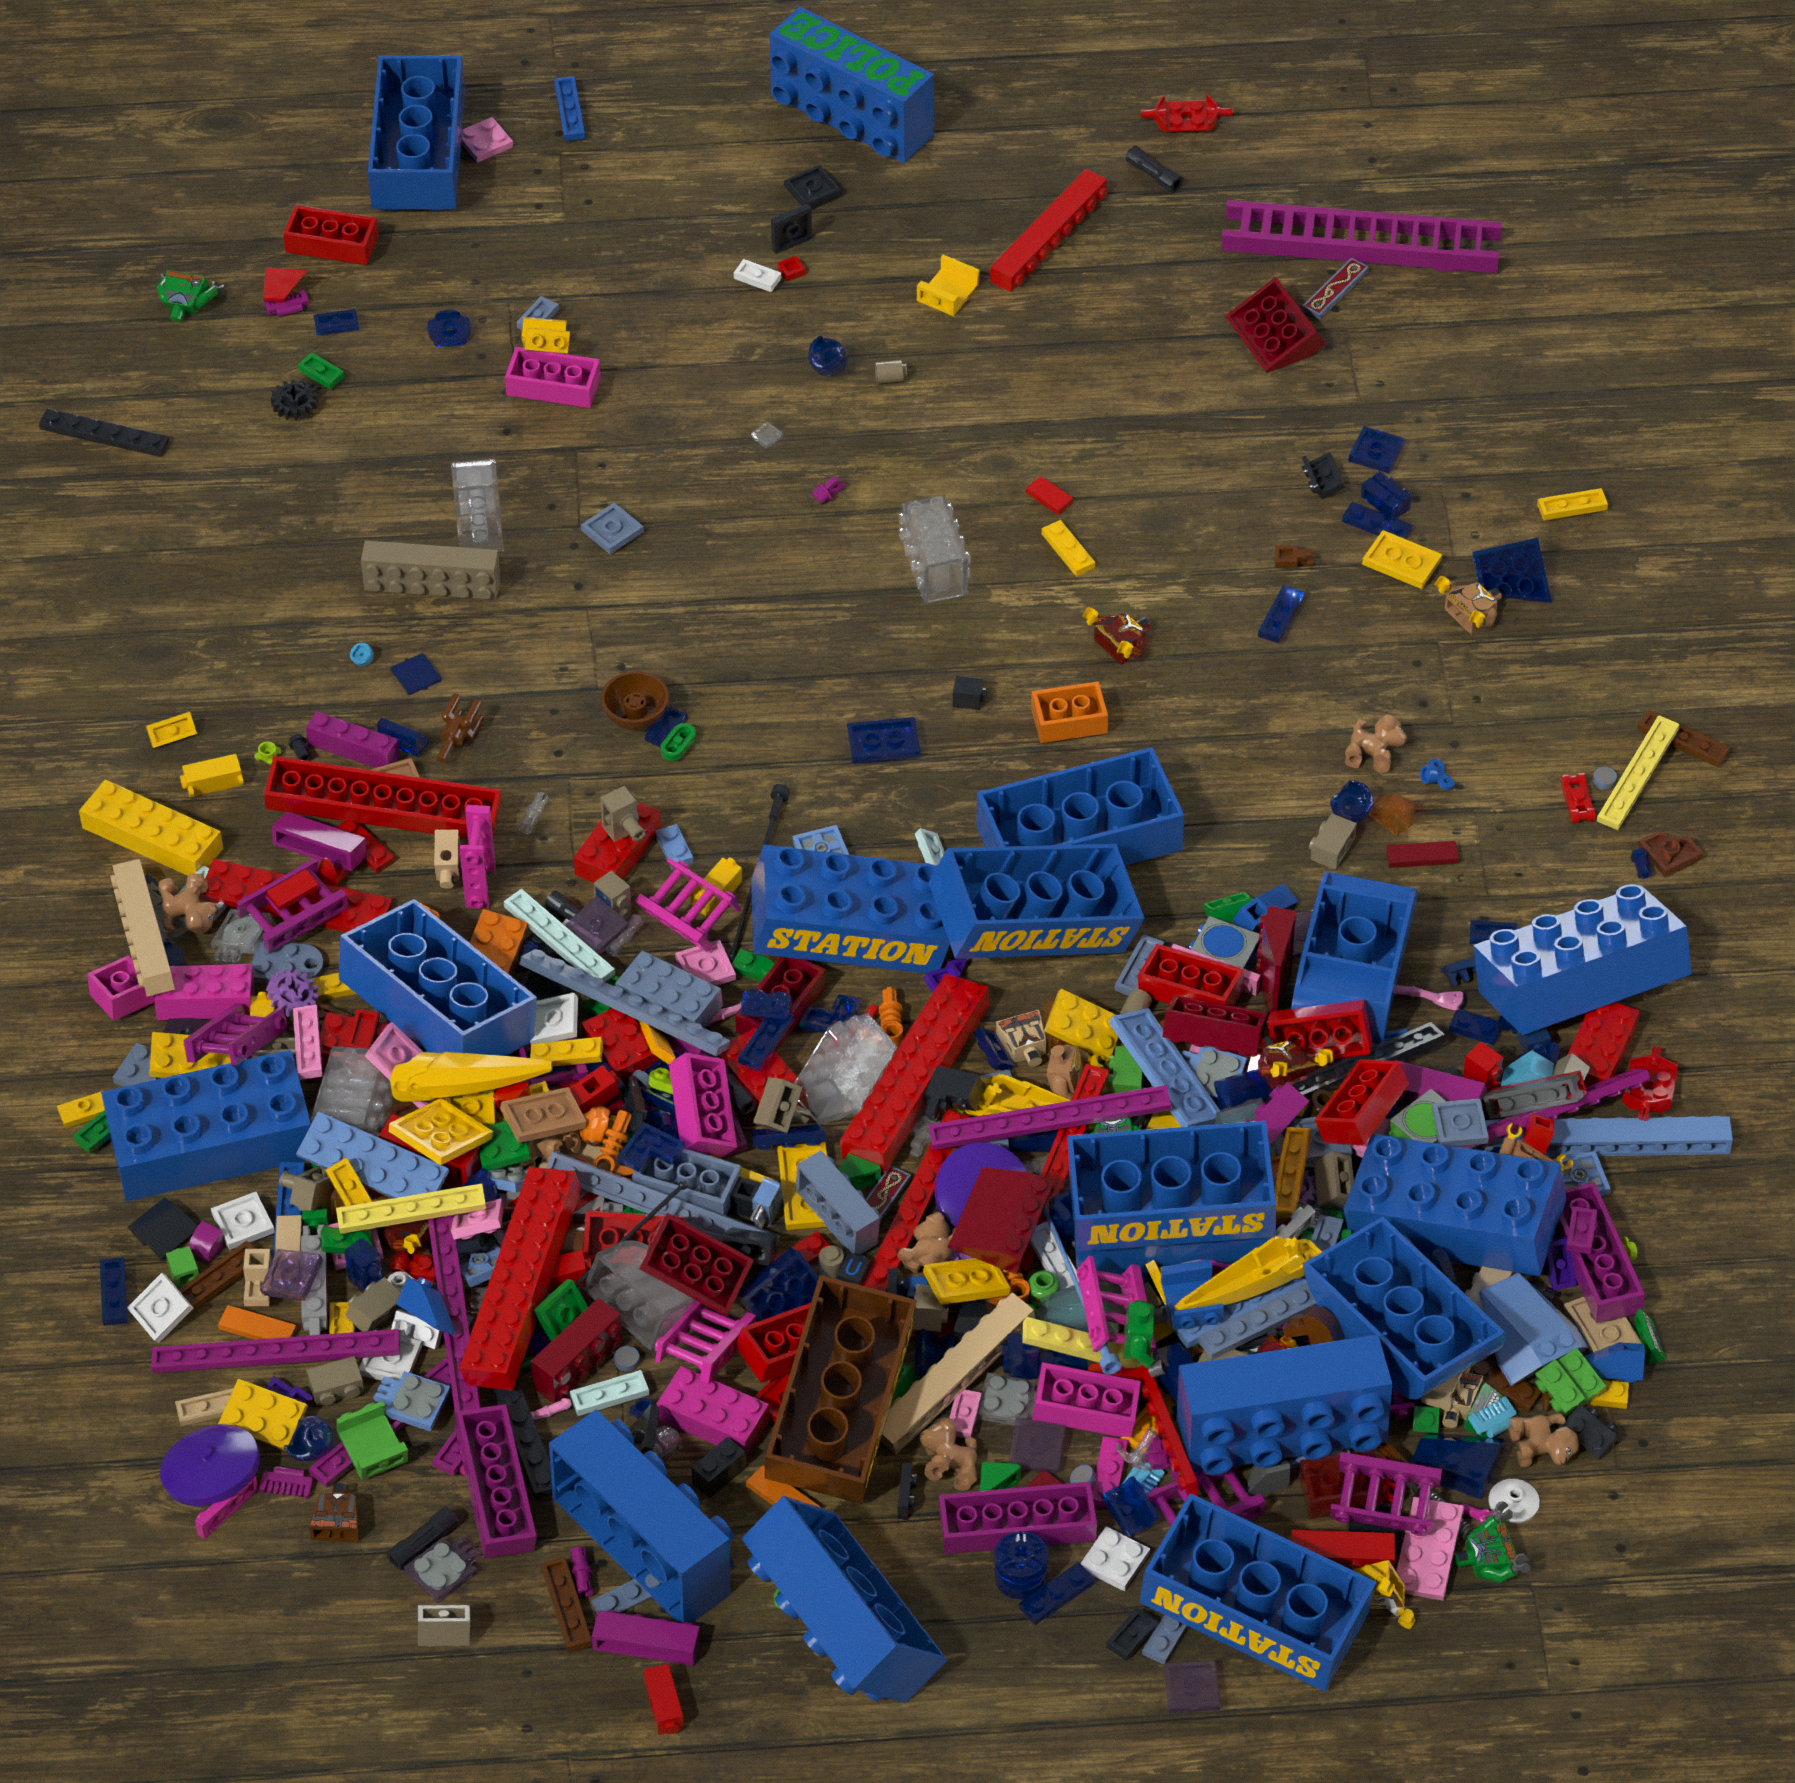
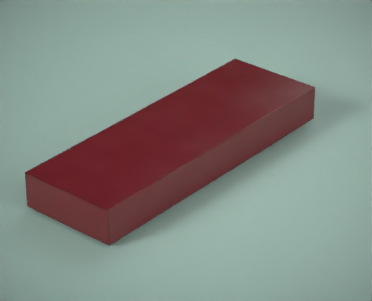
(1422, 854)

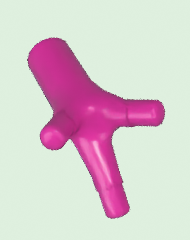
(1478, 1514)

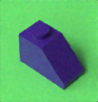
(1559, 1264)

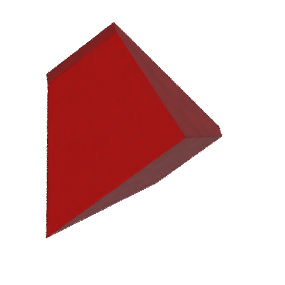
(280, 282)

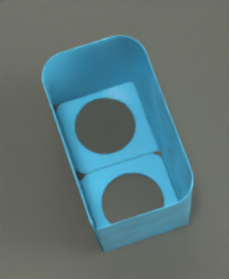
(1527, 1068)

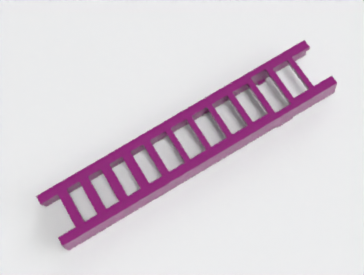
(1362, 251)

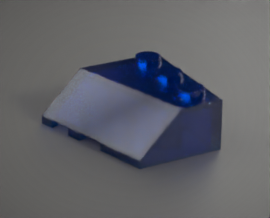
(1514, 570)
(780, 1286)
(1464, 1460)

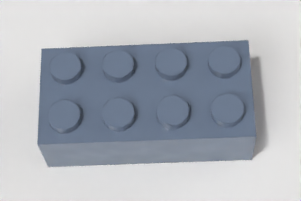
(671, 989)
(707, 1177)
(837, 1203)

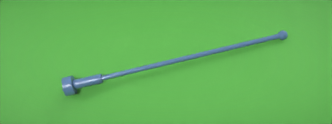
(1109, 1362)

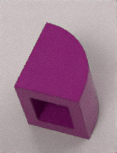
(206, 1242)

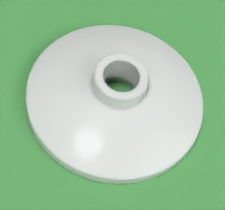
(1522, 1507)

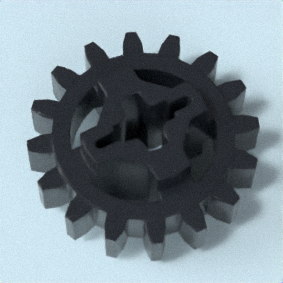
(294, 399)

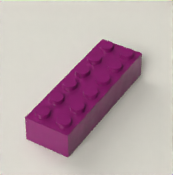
(1606, 1273)
(495, 1481)
(1050, 1511)

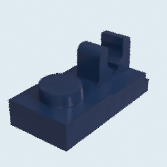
(1459, 968)

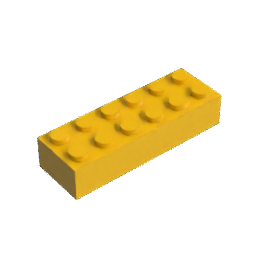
(150, 829)

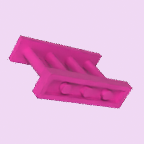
(477, 856)
(683, 925)
(1132, 1289)
(718, 1354)

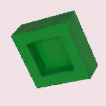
(315, 1218)
(1426, 1419)

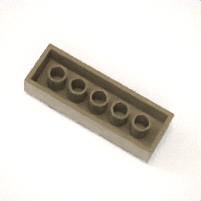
(430, 570)

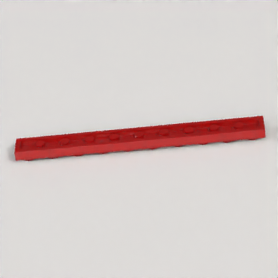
(1056, 1166)
(909, 1213)

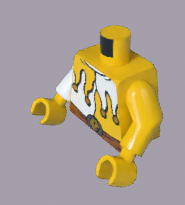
(1389, 1591)

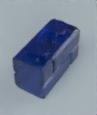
(1386, 495)
(1240, 1088)
(363, 1264)
(1020, 1358)

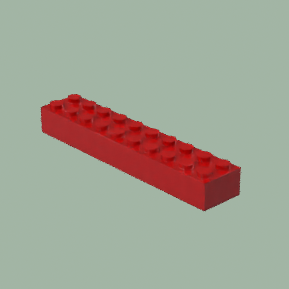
(374, 797)
(899, 1094)
(520, 1278)

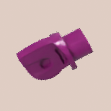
(829, 489)
(1157, 1456)

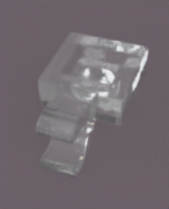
(921, 1135)

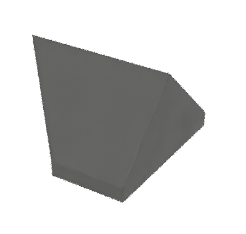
(1268, 1479)

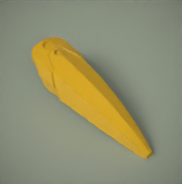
(458, 1074)
(1010, 1094)
(1254, 1273)

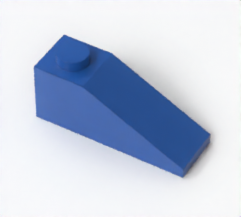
(426, 1304)

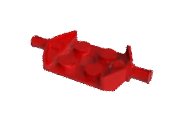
(1202, 113)
(1662, 1081)

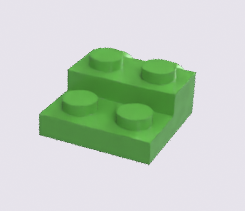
(1569, 1382)

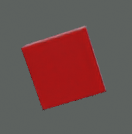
(791, 268)

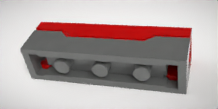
(1535, 1094)

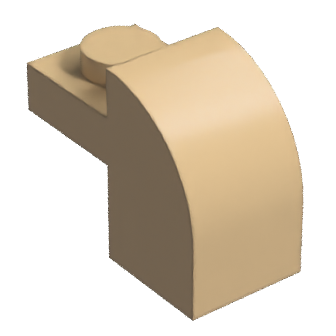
(255, 1269)

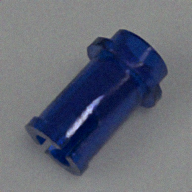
(1640, 859)
(528, 947)

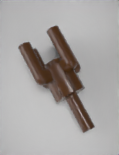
(457, 726)

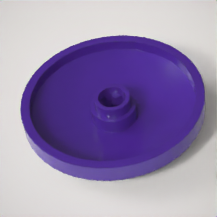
(960, 1172)
(210, 1465)

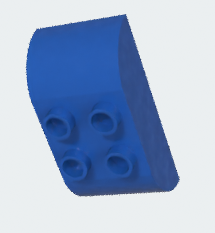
(1391, 1290)

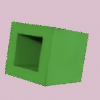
(182, 1266)

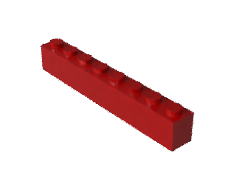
(1048, 230)

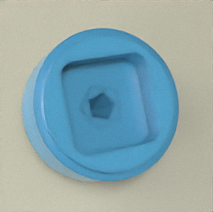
(361, 654)

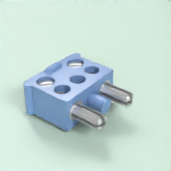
(767, 1202)

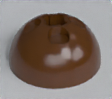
(635, 700)

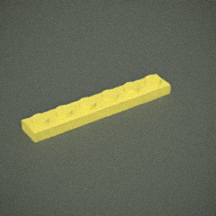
(1638, 772)
(411, 1208)
(1069, 1341)

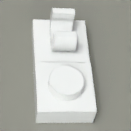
(414, 1328)

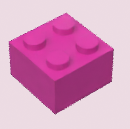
(117, 988)

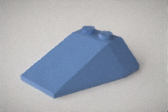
(1532, 1328)

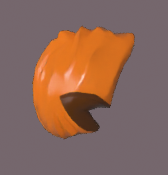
(596, 1125)

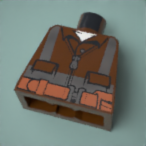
(335, 1516)

